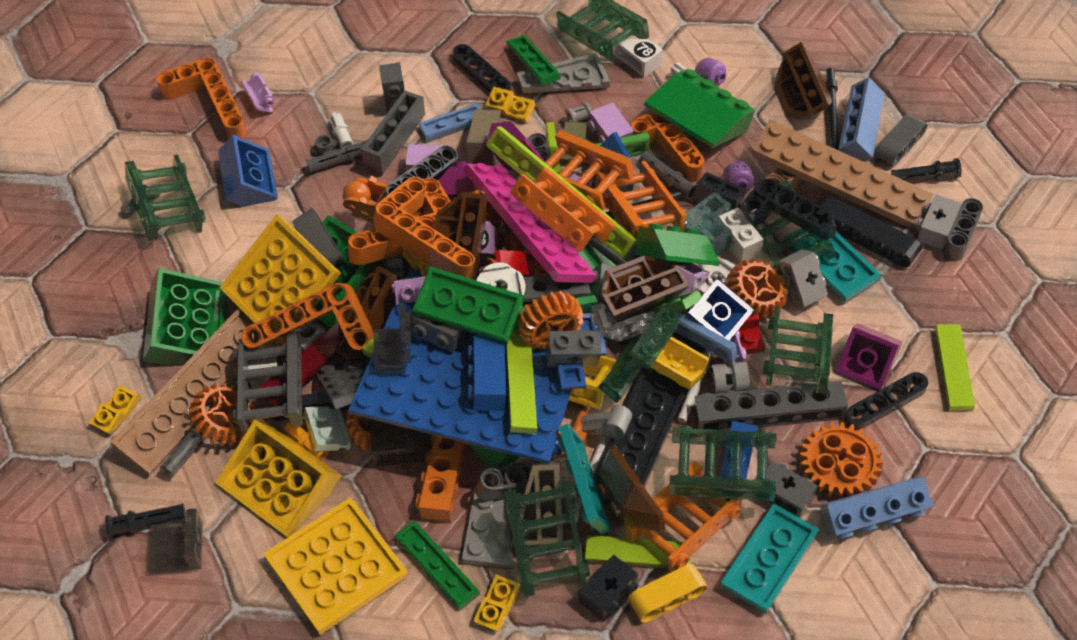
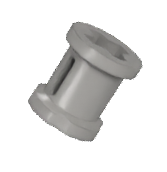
(579, 113)

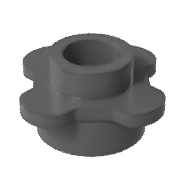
(324, 144)

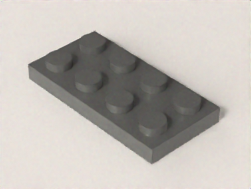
(342, 380)

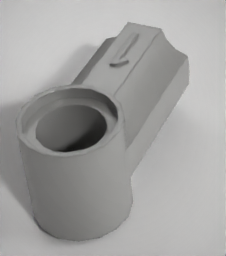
(610, 423)

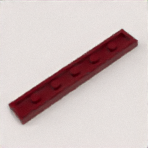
(313, 359)

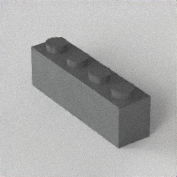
(393, 131)

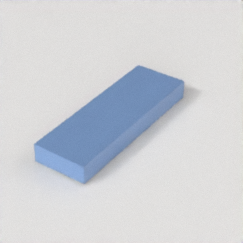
(448, 123)
(706, 338)

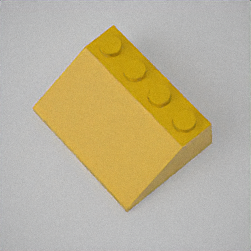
(277, 477)

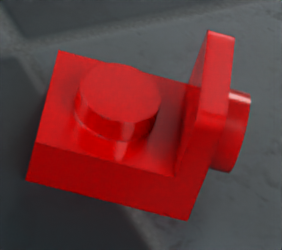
(751, 336)

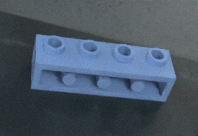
(862, 120)
(876, 506)

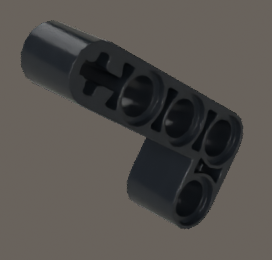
(817, 221)

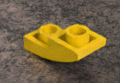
(510, 105)
(114, 413)
(497, 603)

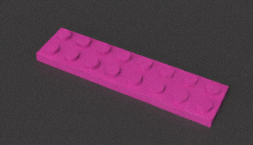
(545, 244)

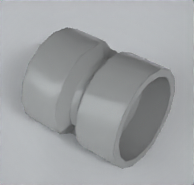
(738, 377)

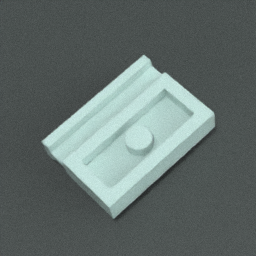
(326, 428)

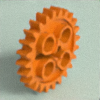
(846, 443)

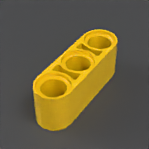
(667, 593)

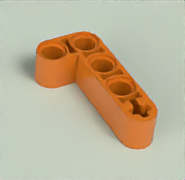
(673, 143)

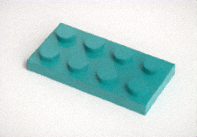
(847, 272)
(585, 485)
(769, 558)

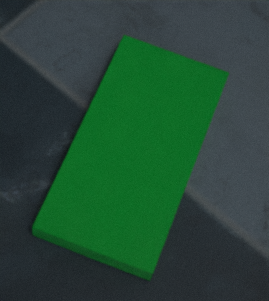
(468, 304)

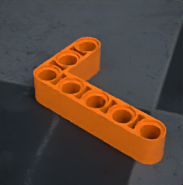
(200, 75)
(395, 221)
(373, 246)
(310, 314)

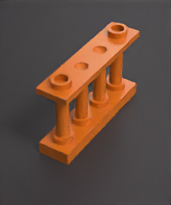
(598, 157)
(562, 209)
(627, 214)
(679, 557)

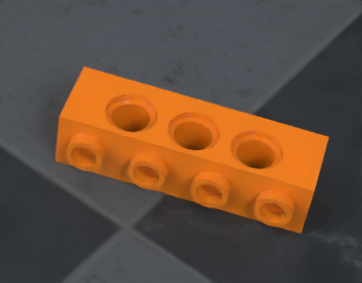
(441, 506)

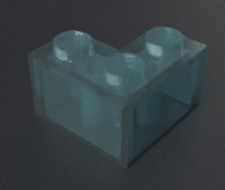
(706, 220)

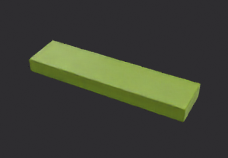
(954, 367)
(636, 553)

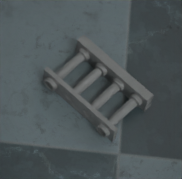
(291, 389)

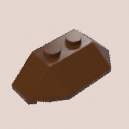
(801, 83)
(464, 223)
(640, 285)
(377, 302)
(627, 494)

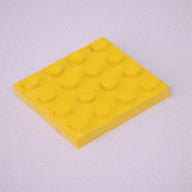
(278, 273)
(335, 565)

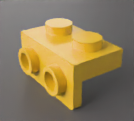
(681, 363)

